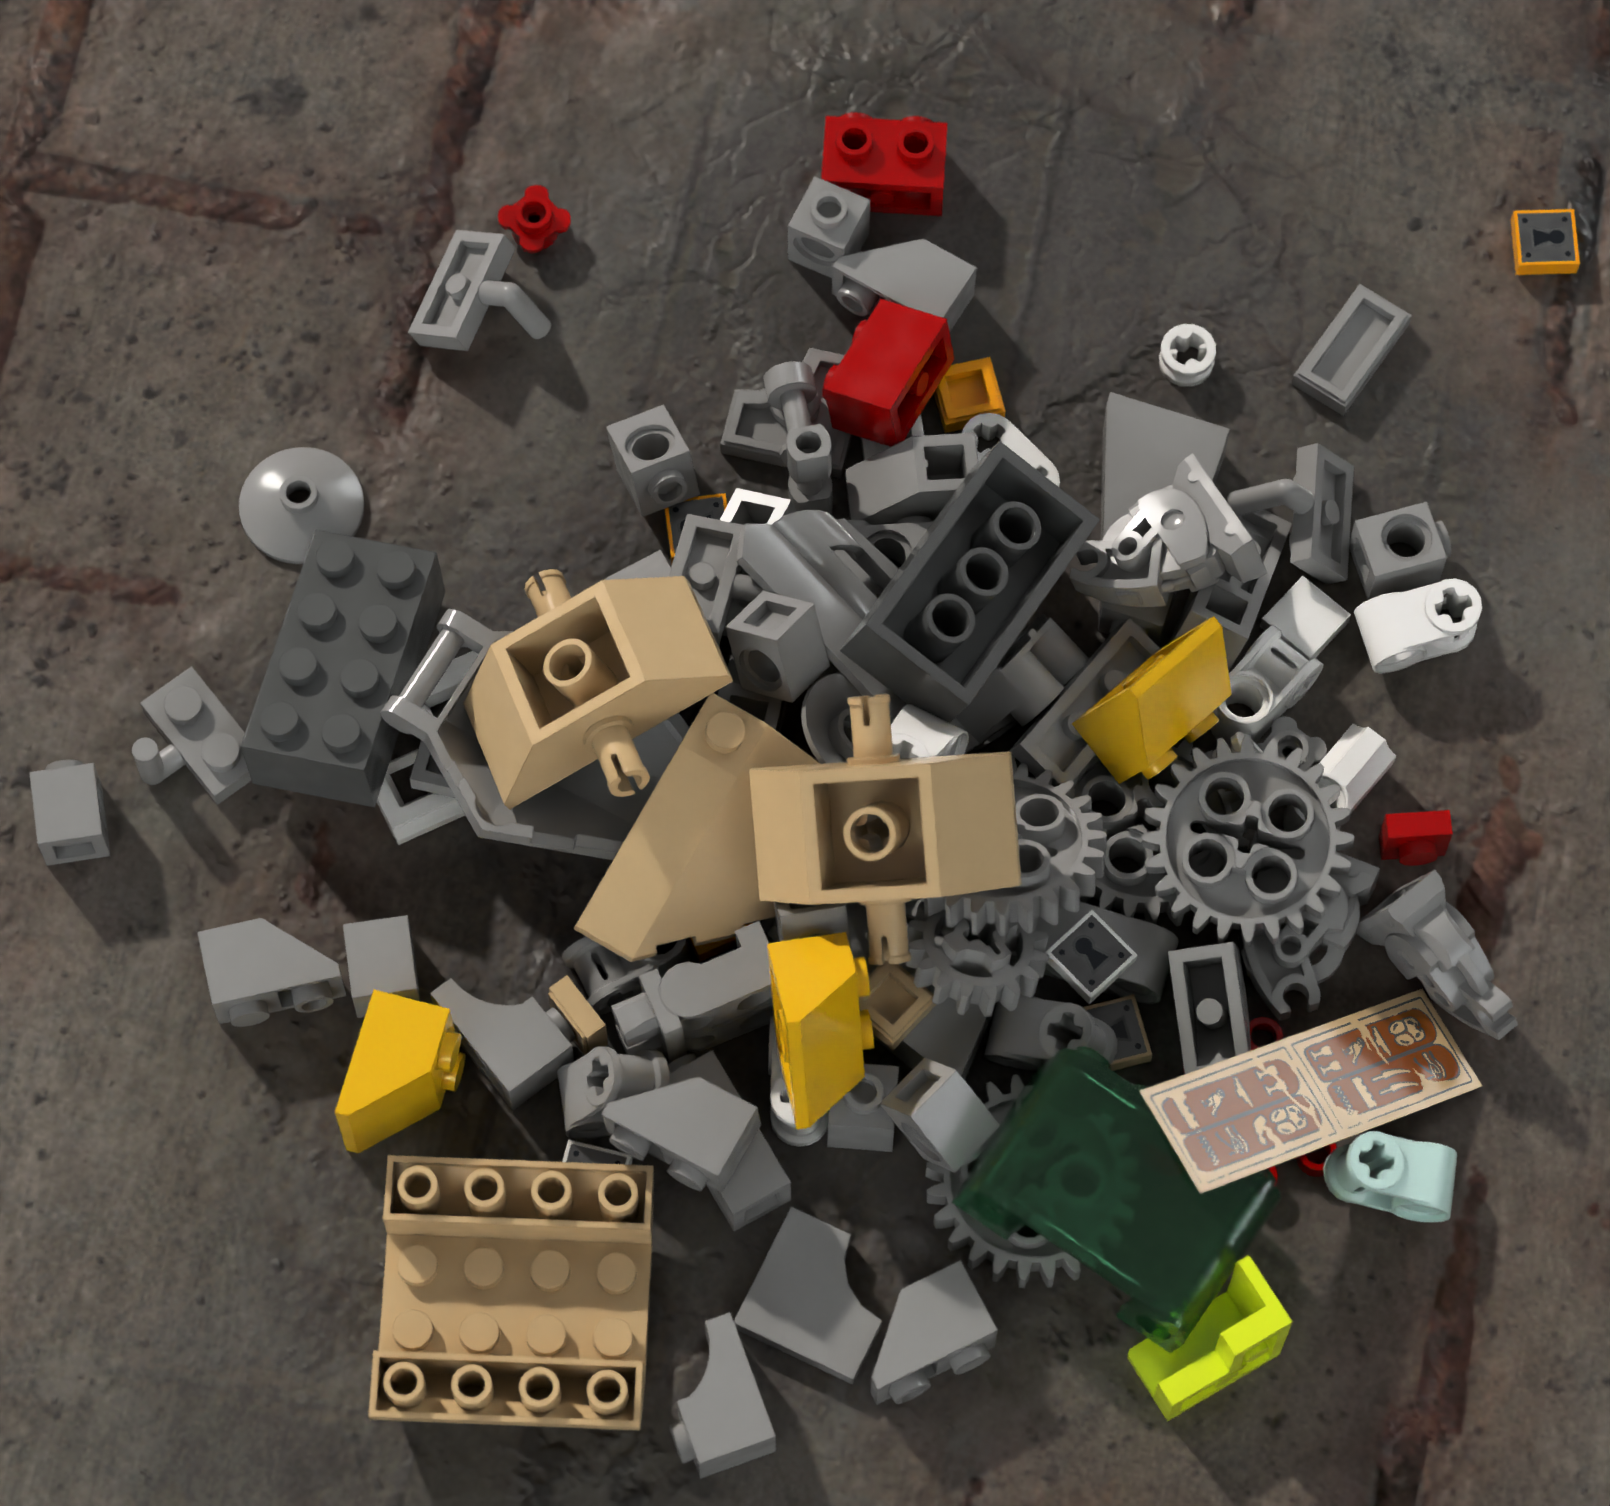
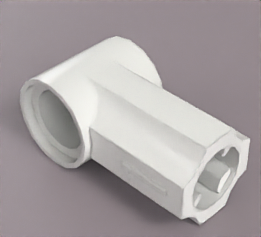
(1353, 763)

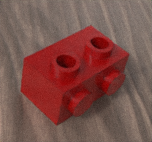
(887, 161)
(888, 373)

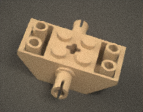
(590, 681)
(944, 815)

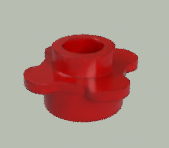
(539, 235)

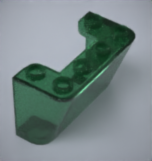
(1107, 1188)

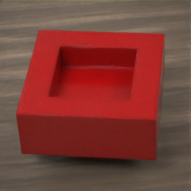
(1415, 836)

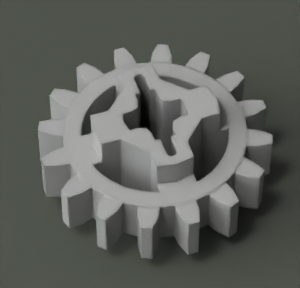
(973, 965)

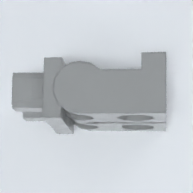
(698, 1002)

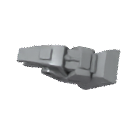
(1169, 544)
(1439, 947)
(1287, 965)

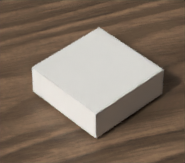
(1307, 618)

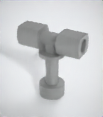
(807, 446)

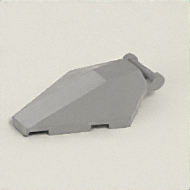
(567, 817)

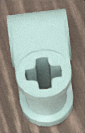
(1394, 1176)

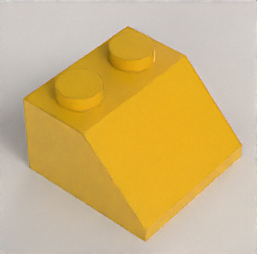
(1160, 704)
(819, 1021)
(398, 1069)

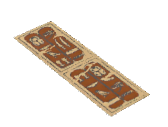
(1310, 1090)

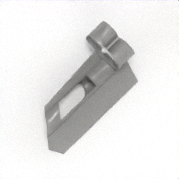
(800, 562)

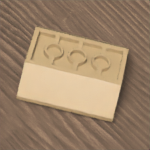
(514, 1293)

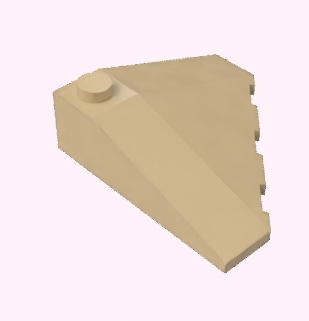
(693, 846)

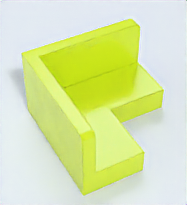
(1229, 1341)

